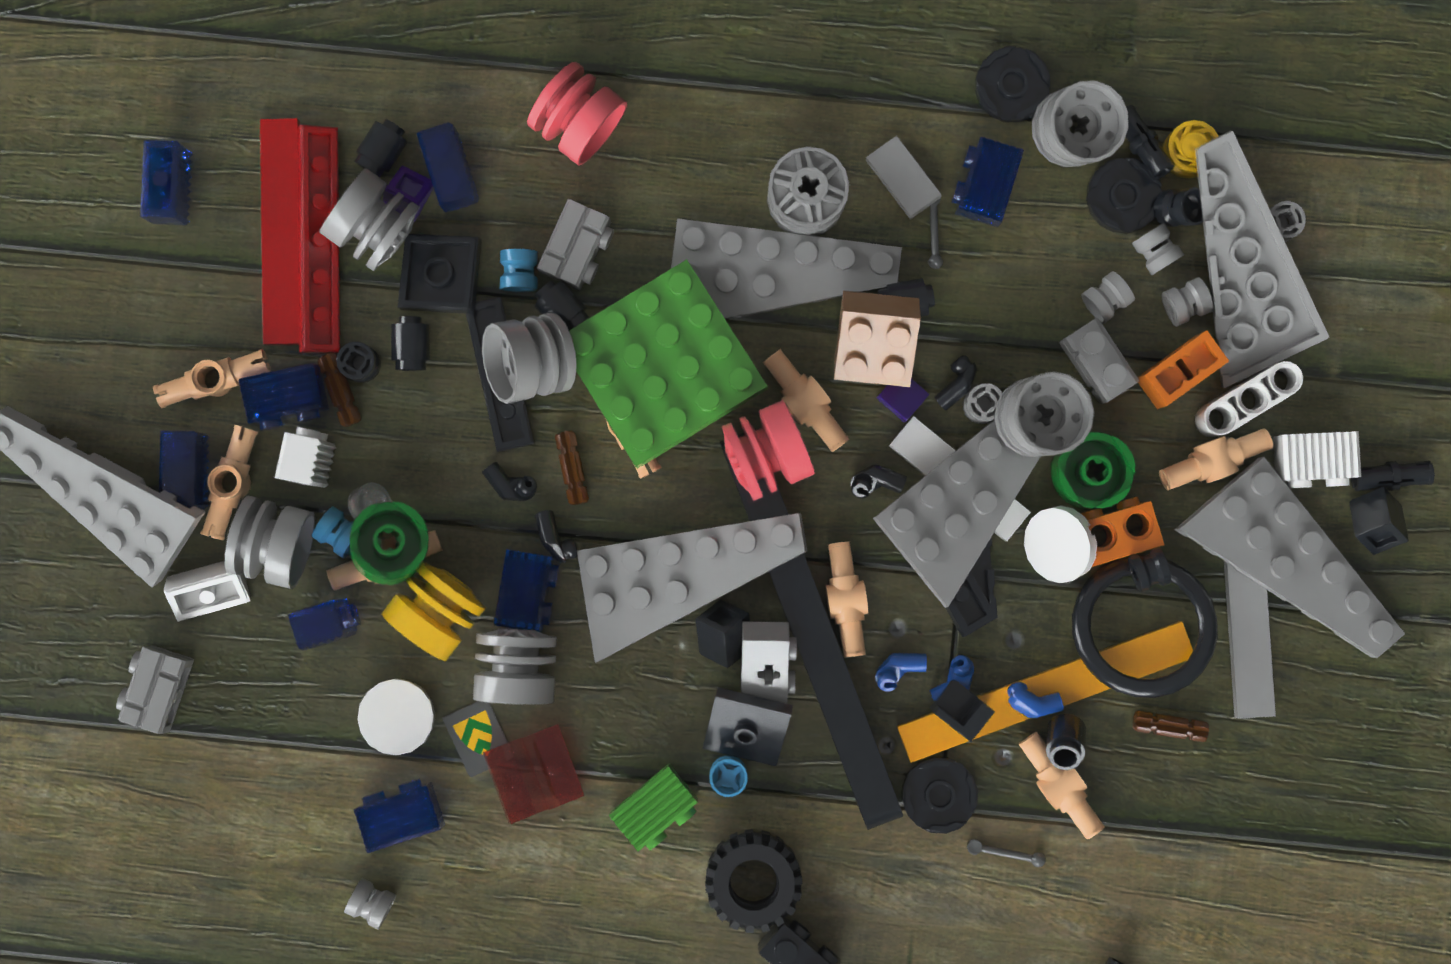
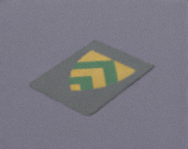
(473, 732)

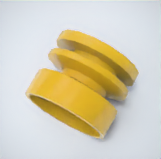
(433, 611)

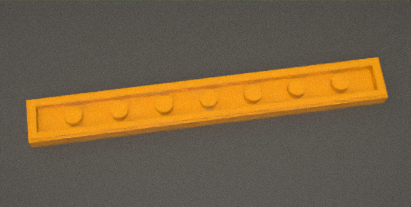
(1072, 680)

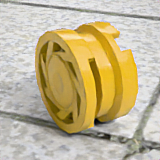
(1181, 146)

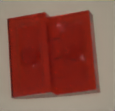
(533, 774)

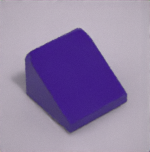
(411, 185)
(903, 400)

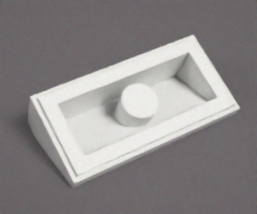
(205, 591)

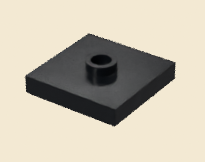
(439, 273)
(747, 726)

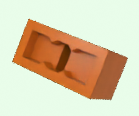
(1182, 369)
(1119, 541)

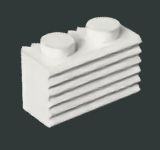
(1317, 457)
(305, 458)

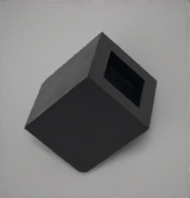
(1378, 520)
(721, 633)
(962, 710)

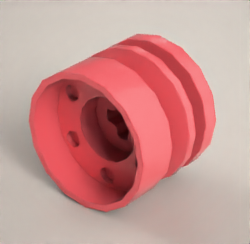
(569, 108)
(767, 450)

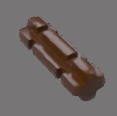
(339, 390)
(571, 467)
(1170, 726)

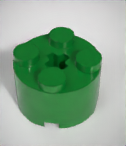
(1113, 478)
(386, 521)

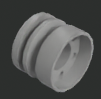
(1100, 121)
(798, 211)
(369, 219)
(528, 357)
(1064, 419)
(263, 540)
(515, 668)

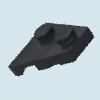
(975, 600)

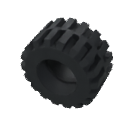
(759, 913)

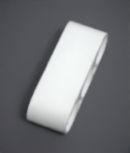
(1265, 393)

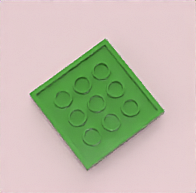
(663, 364)

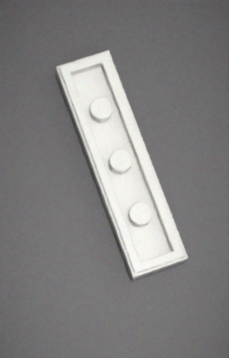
(927, 450)

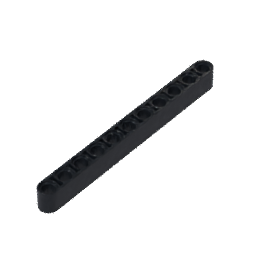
(827, 671)

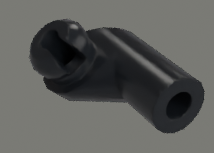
(960, 385)
(875, 477)
(510, 487)
(550, 538)

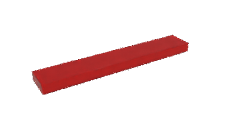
(279, 230)
(317, 254)

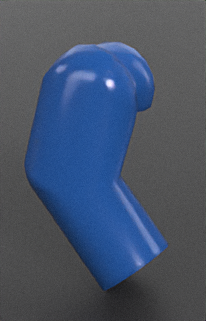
(896, 666)
(960, 670)
(1030, 704)

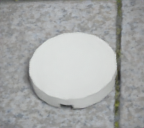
(1060, 544)
(396, 716)

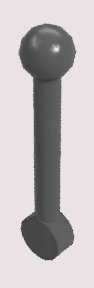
(935, 261)
(975, 847)

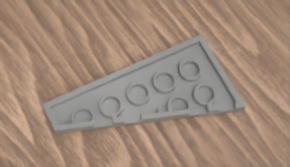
(774, 270)
(1254, 283)
(110, 501)
(956, 509)
(1281, 547)
(660, 579)

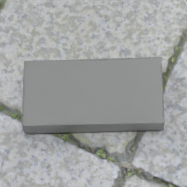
(903, 177)

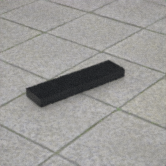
(508, 421)

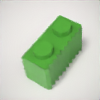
(654, 808)

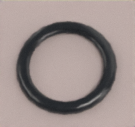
(1127, 684)

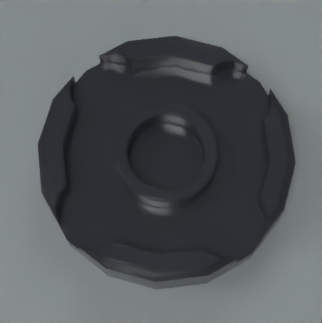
(1012, 84)
(1122, 195)
(939, 795)

